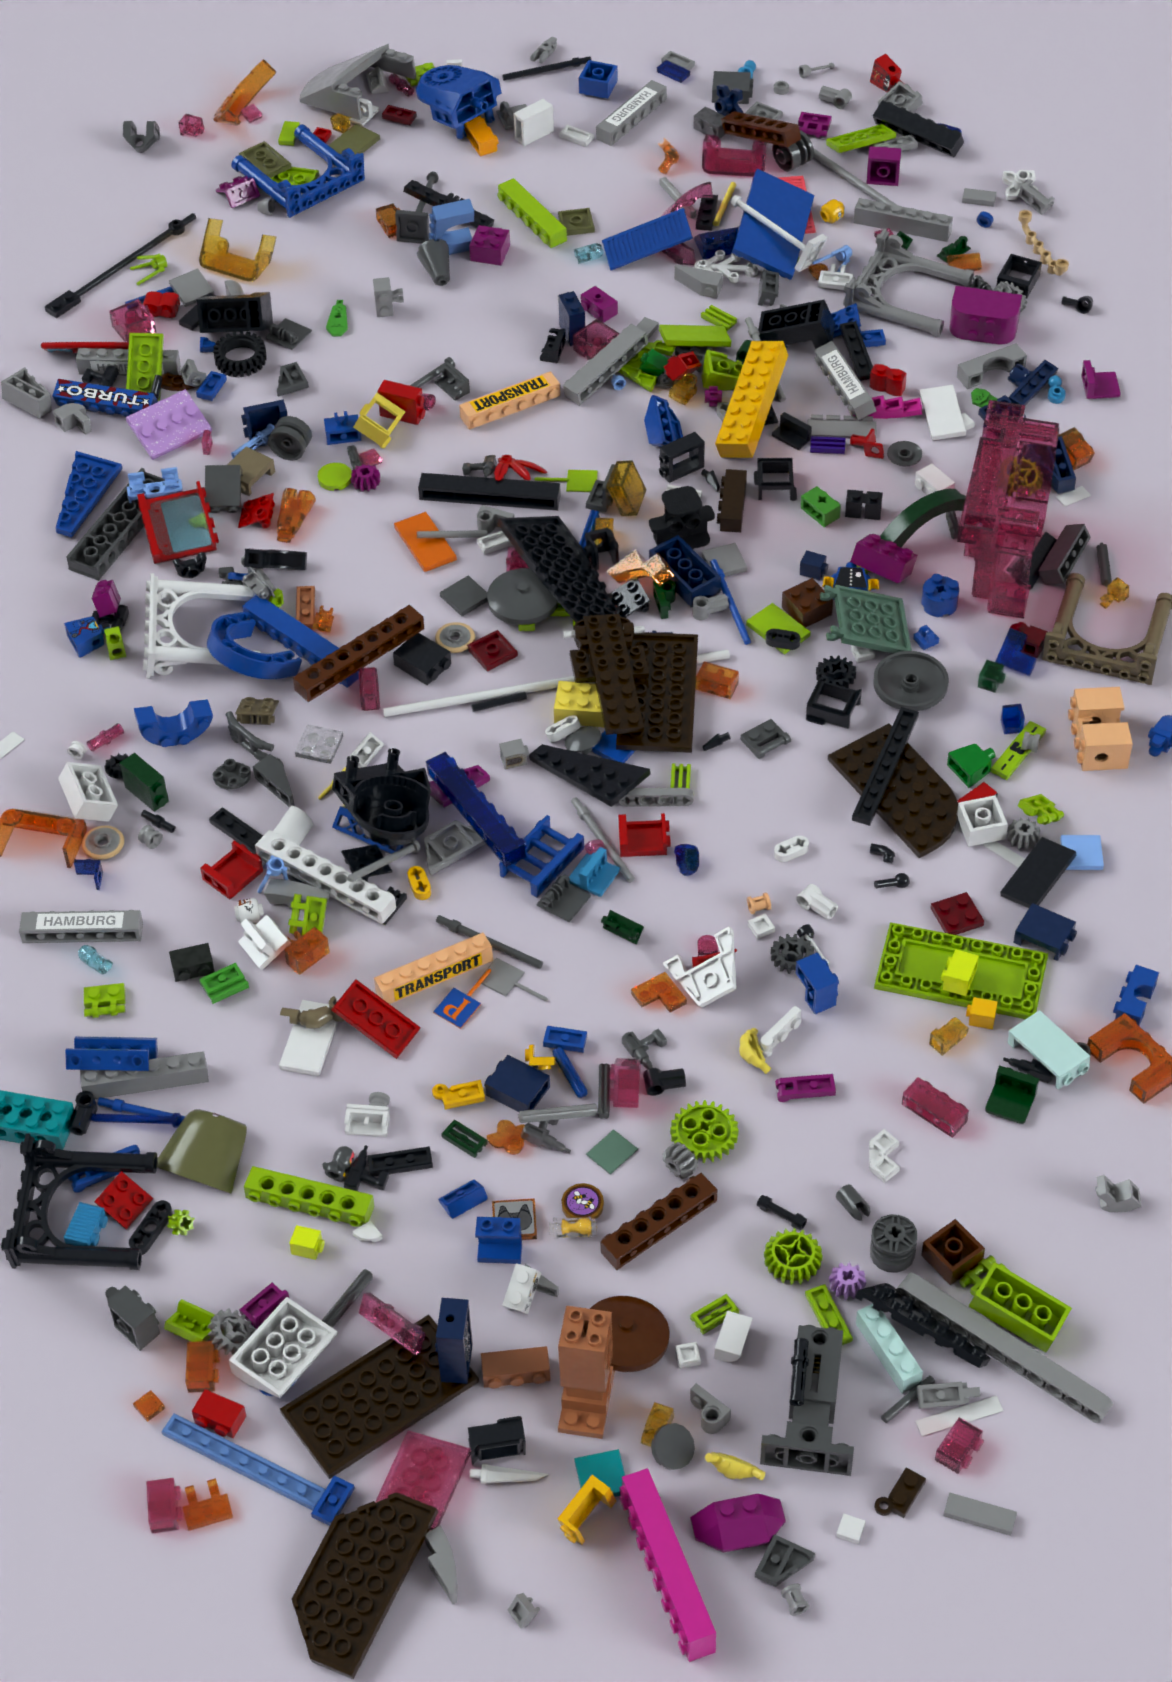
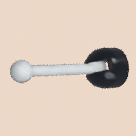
(808, 933)

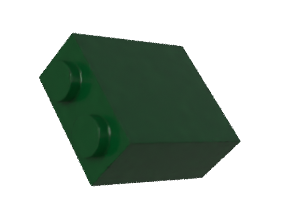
(144, 782)

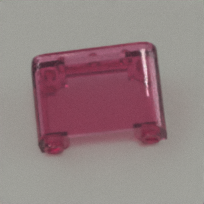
(732, 161)

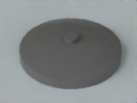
(520, 598)
(911, 680)

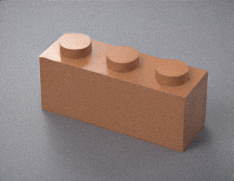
(515, 1367)

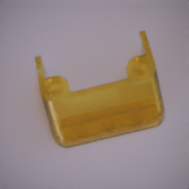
(215, 254)

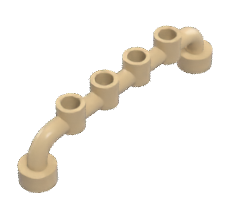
(1054, 267)

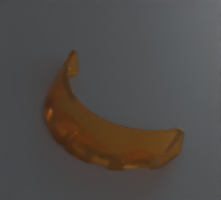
(243, 94)

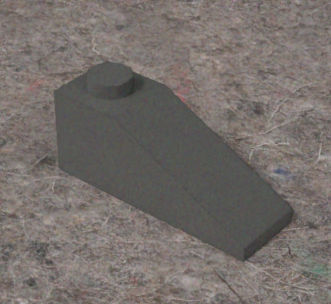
(272, 775)

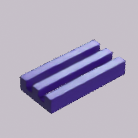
(832, 445)

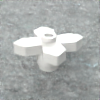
(1015, 180)

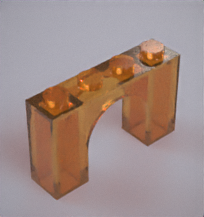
(1126, 1034)

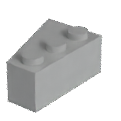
(26, 393)

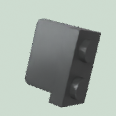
(600, 496)

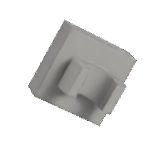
(522, 1610)

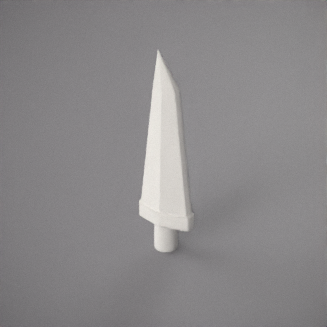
(498, 1474)

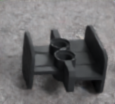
(683, 517)

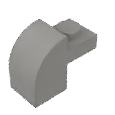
(72, 415)
(1119, 1196)

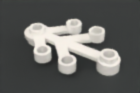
(724, 267)

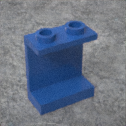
(499, 1240)

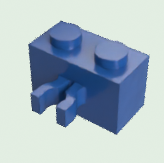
(341, 429)

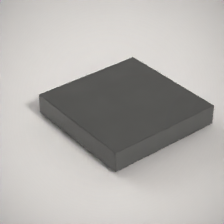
(464, 595)

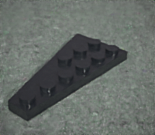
(597, 776)
(920, 1321)

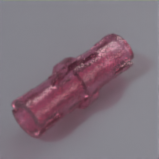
(401, 84)
(105, 737)

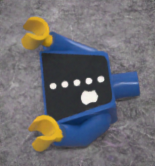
(851, 577)

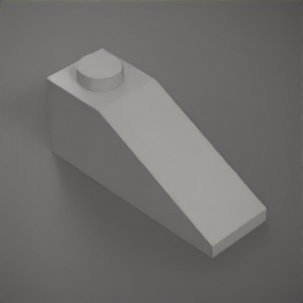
(701, 281)

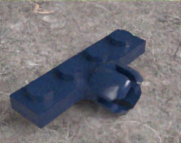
(1029, 382)

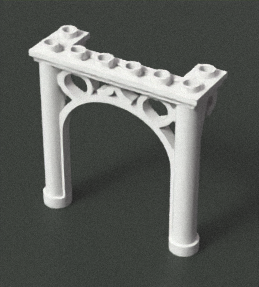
(168, 597)

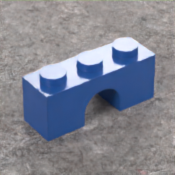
(1140, 984)

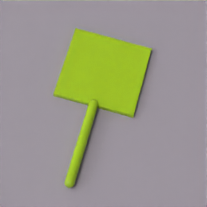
(576, 480)

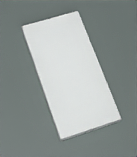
(942, 412)
(308, 1047)

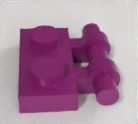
(816, 121)

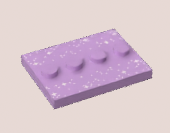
(168, 424)

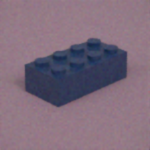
(690, 571)

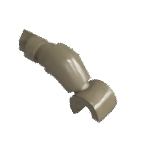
(313, 1017)

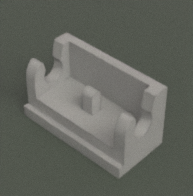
(1035, 198)

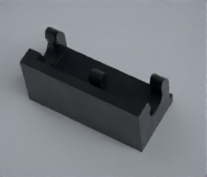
(554, 346)

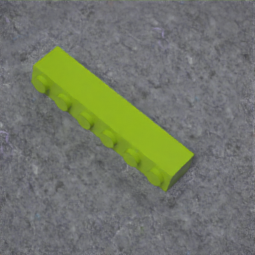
(532, 213)

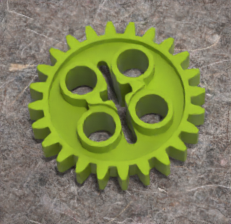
(705, 1130)

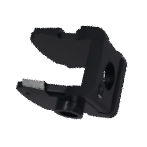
(608, 544)

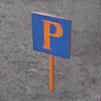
(459, 1007)

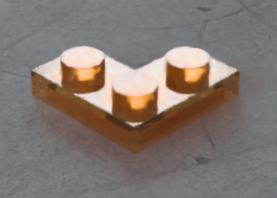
(660, 988)

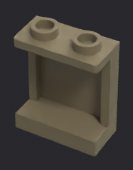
(253, 466)

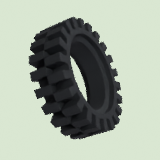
(242, 366)

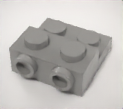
(903, 96)

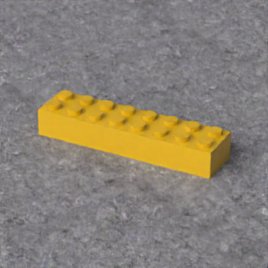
(751, 399)

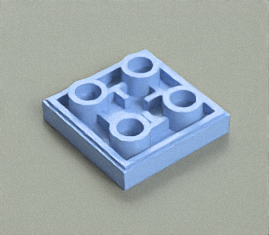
(1087, 849)

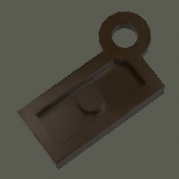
(902, 1494)

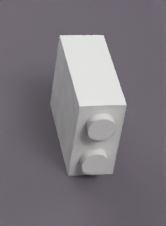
(533, 122)

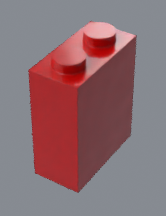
(405, 397)

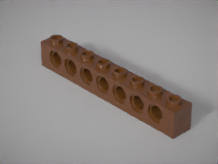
(358, 653)

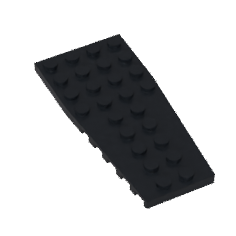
(559, 564)

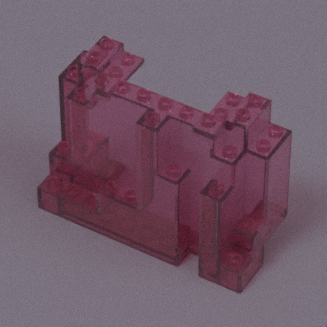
(1007, 504)

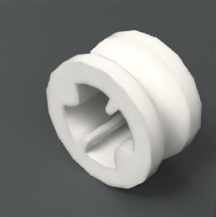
(77, 750)

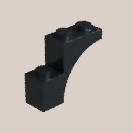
(275, 559)

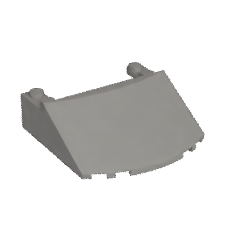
(330, 89)

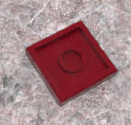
(492, 650)

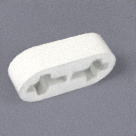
(562, 728)
(791, 848)

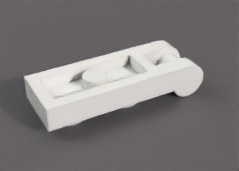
(780, 1030)

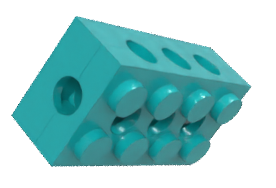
(35, 1116)

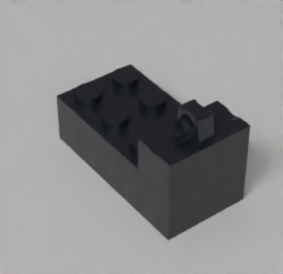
(235, 313)
(798, 324)

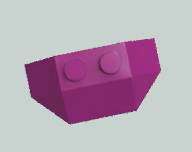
(738, 1522)

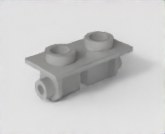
(259, 586)

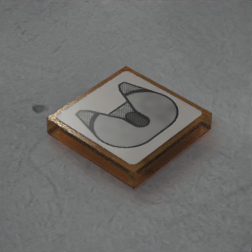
(520, 1209)

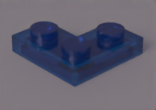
(1011, 655)

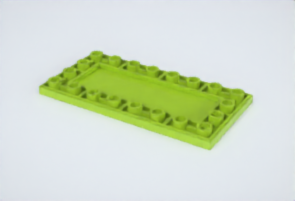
(1004, 973)

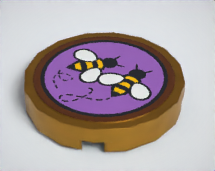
(582, 1201)

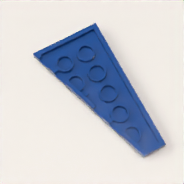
(85, 487)

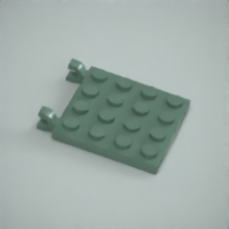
(868, 619)

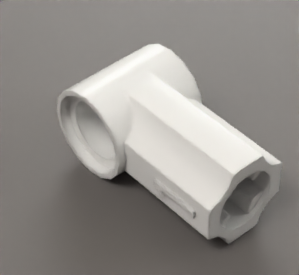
(812, 898)

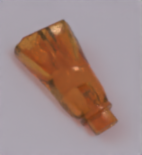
(293, 512)

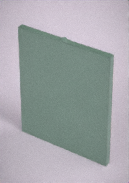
(612, 1151)

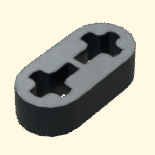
(783, 639)

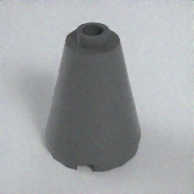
(435, 259)

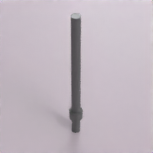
(455, 926)

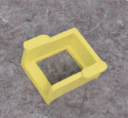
(371, 428)

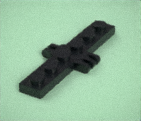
(435, 198)

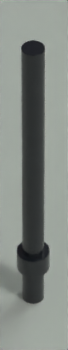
(575, 62)

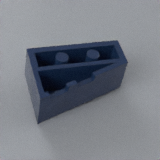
(1063, 473)

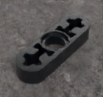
(151, 1218)

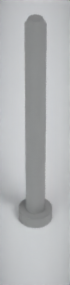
(413, 847)

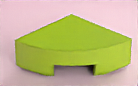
(278, 599)

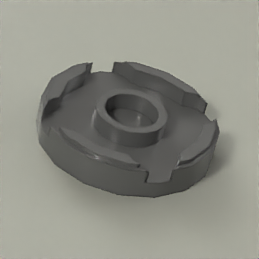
(673, 1446)

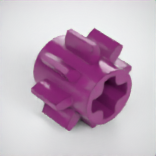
(713, 396)

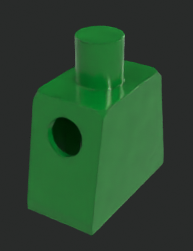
(970, 763)

